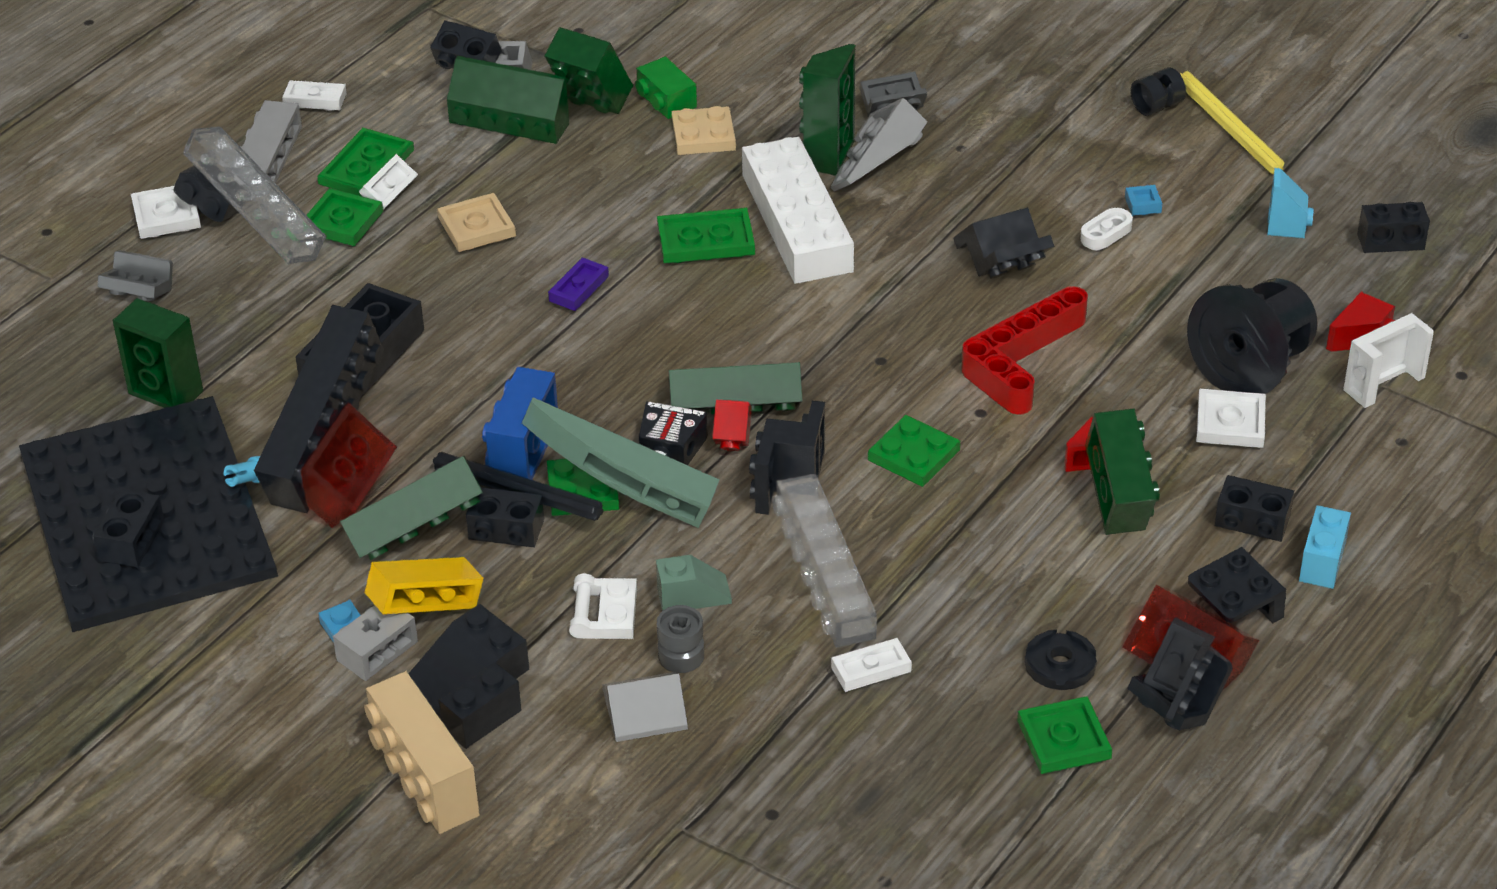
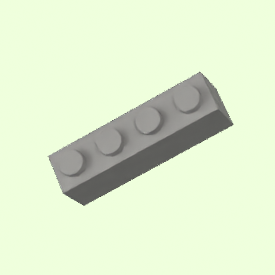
(273, 136)

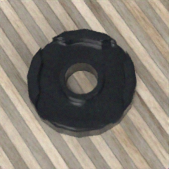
(1056, 674)

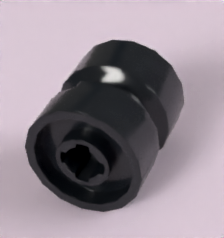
(1158, 91)

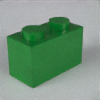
(666, 87)

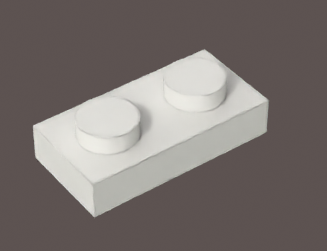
(315, 95)
(389, 181)
(871, 664)

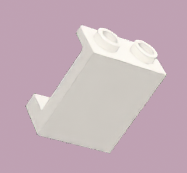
(1386, 354)

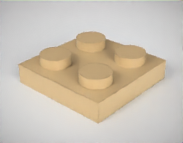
(703, 130)
(476, 222)

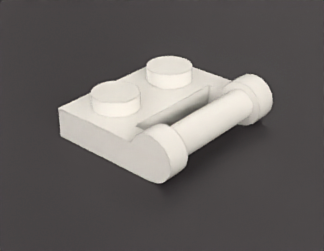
(615, 608)

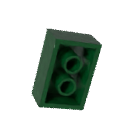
(590, 69)
(157, 354)
(1121, 471)

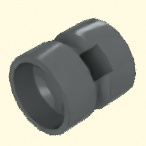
(680, 639)

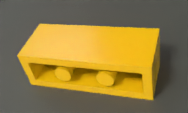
(423, 585)

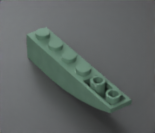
(624, 463)

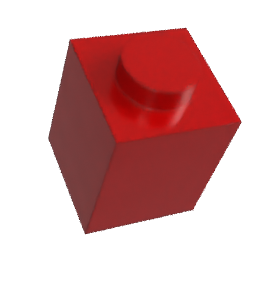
(732, 424)

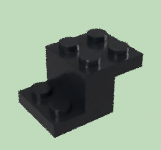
(1004, 243)
(786, 452)

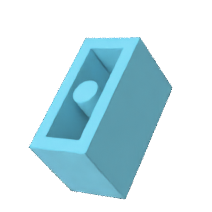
(1324, 546)

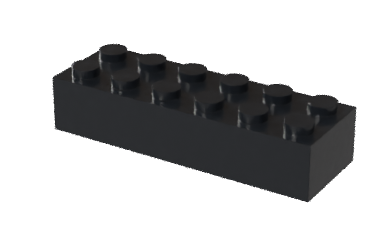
(330, 378)

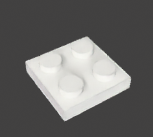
(163, 213)
(1231, 418)

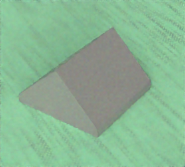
(645, 706)

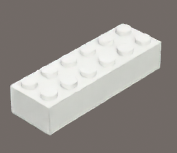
(797, 210)

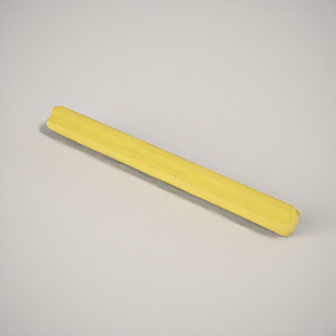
(1231, 123)

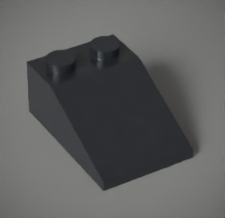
(467, 649)

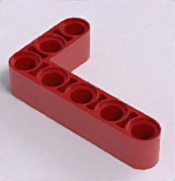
(992, 354)

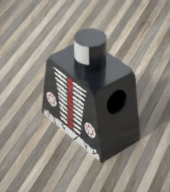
(673, 431)

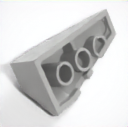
(879, 139)

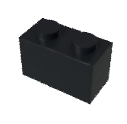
(480, 705)

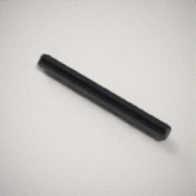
(552, 496)

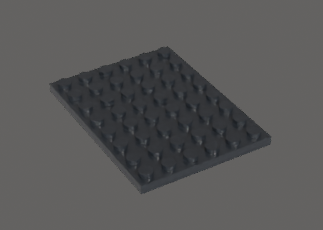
(208, 528)

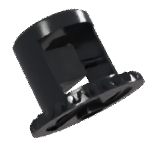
(1248, 334)

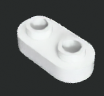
(1106, 228)

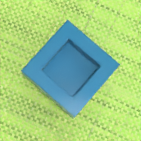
(1143, 200)
(338, 617)

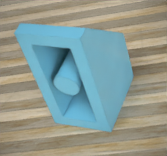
(1288, 208)

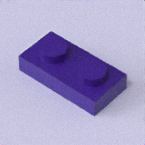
(578, 284)

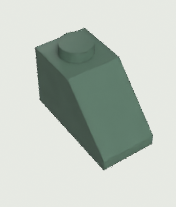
(690, 583)

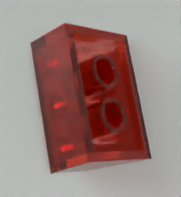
(344, 466)
(1164, 607)

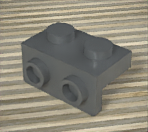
(886, 90)
(137, 275)

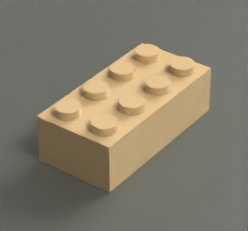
(421, 753)

